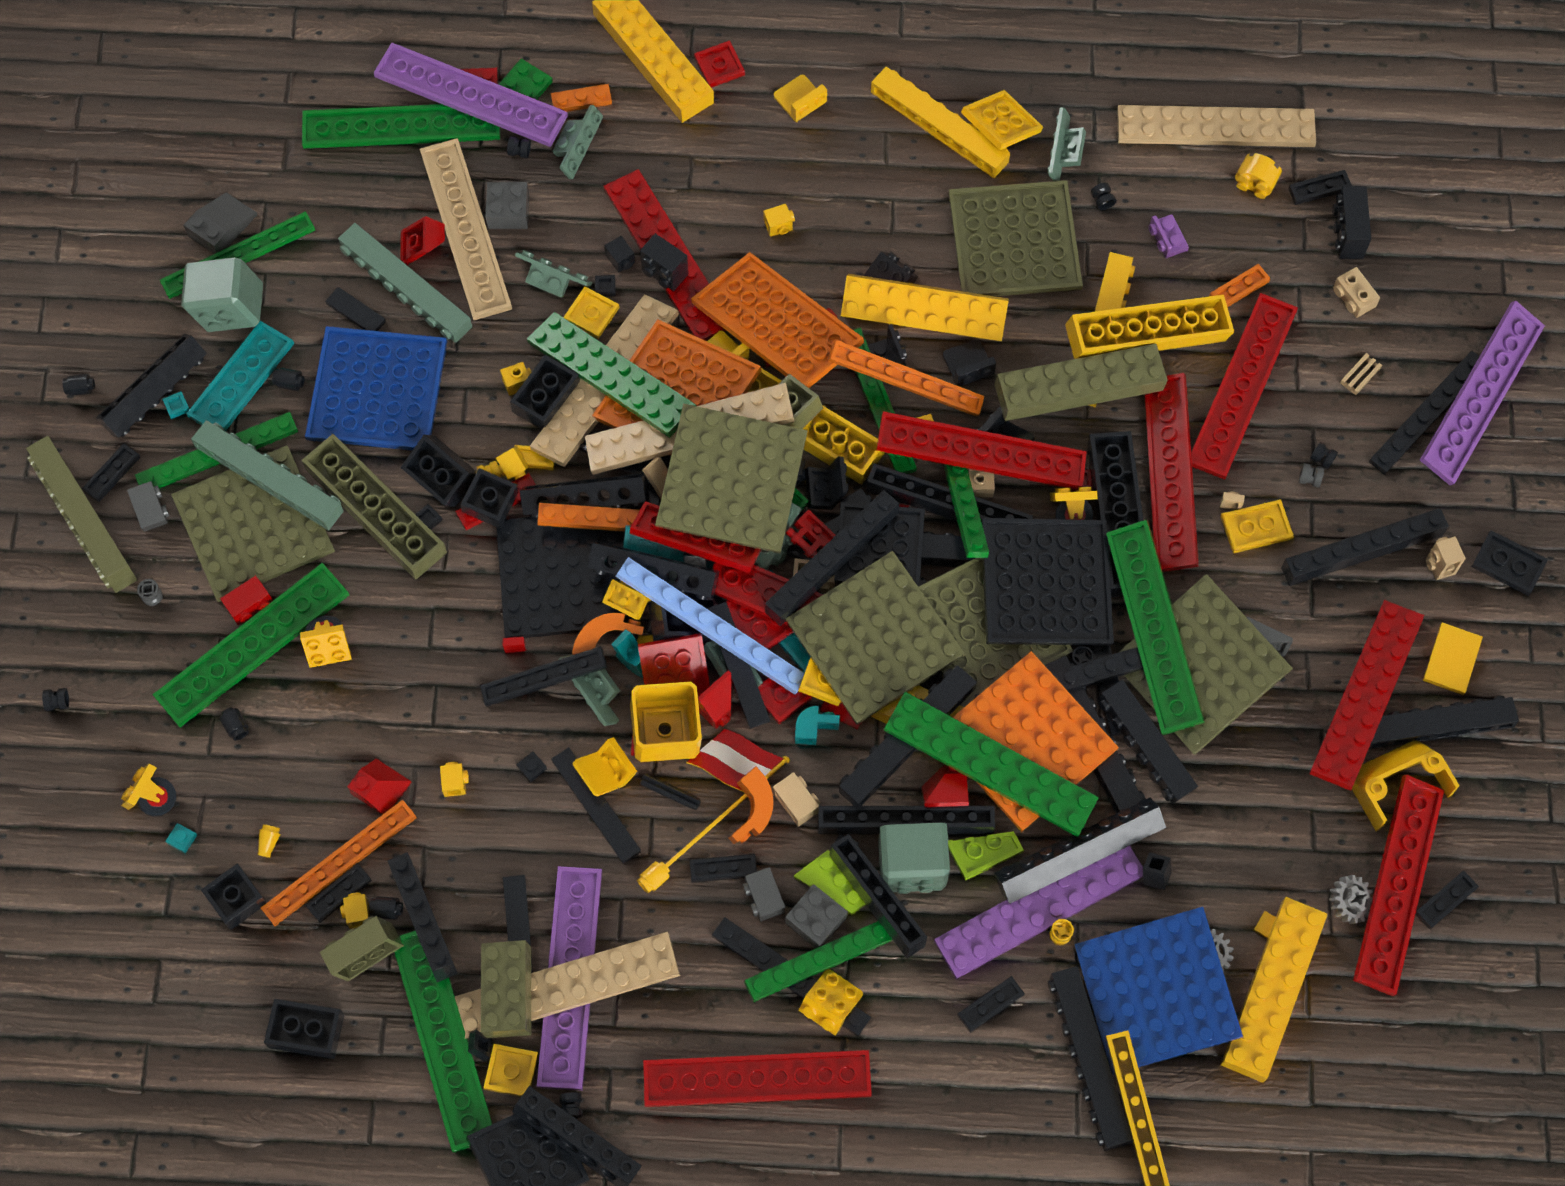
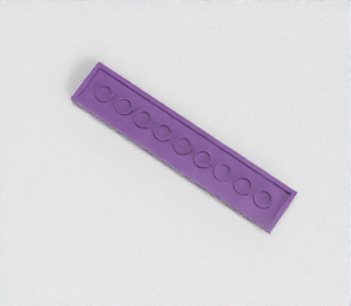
(471, 94)
(1482, 393)
(1014, 923)
(571, 938)

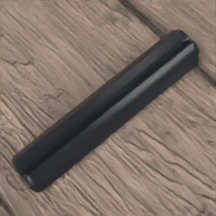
(670, 791)

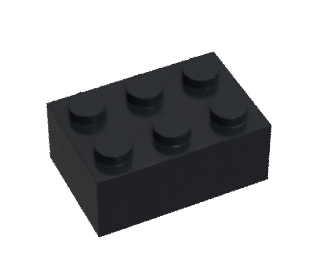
(1352, 222)
(544, 392)
(439, 470)
(668, 626)
(304, 1028)

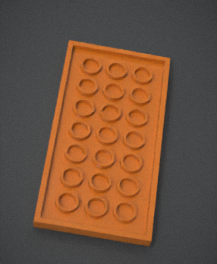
(775, 319)

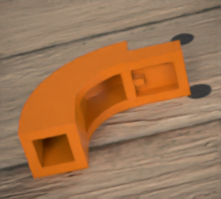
(596, 628)
(761, 801)

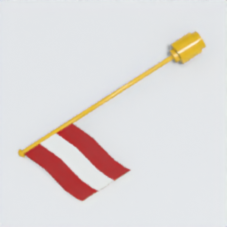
(727, 759)

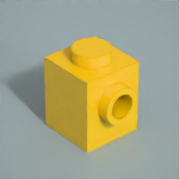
(778, 220)
(514, 377)
(512, 463)
(453, 779)
(355, 909)

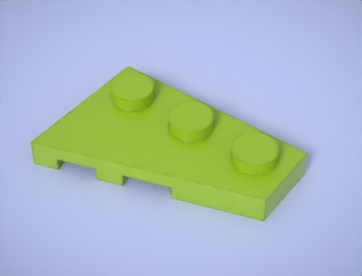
(983, 853)
(830, 880)

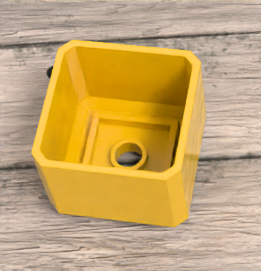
(665, 705)

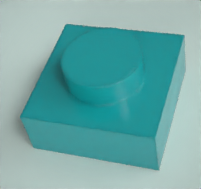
(176, 405)
(181, 838)

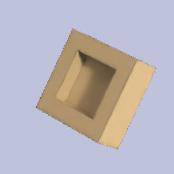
(1232, 500)

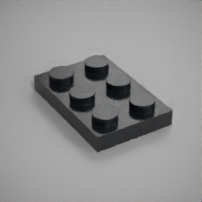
(1509, 563)

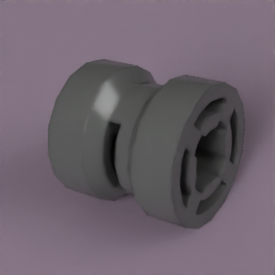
(1307, 472)
(149, 597)

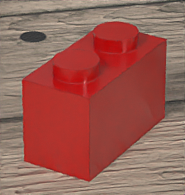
(246, 600)

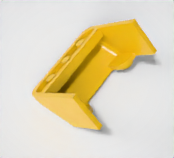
(1370, 783)

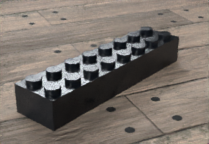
(1116, 487)

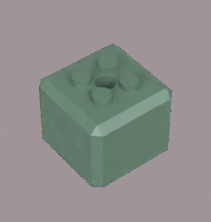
(222, 294)
(914, 857)

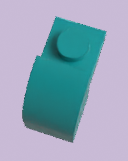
(628, 652)
(810, 721)

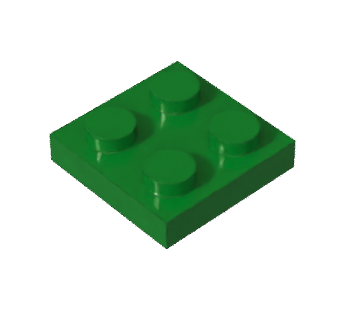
(527, 80)

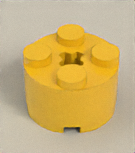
(1258, 175)

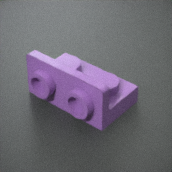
(1168, 235)

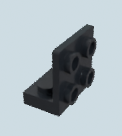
(890, 347)

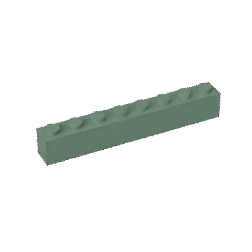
(405, 283)
(268, 475)

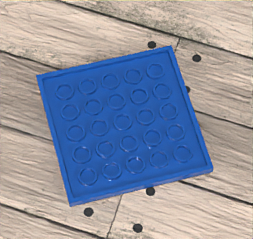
(376, 388)
(1160, 987)

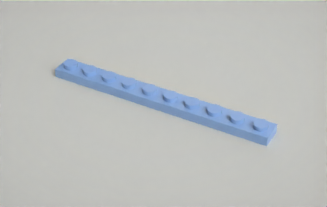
(710, 625)

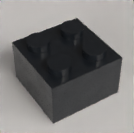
(664, 262)
(489, 498)
(233, 896)

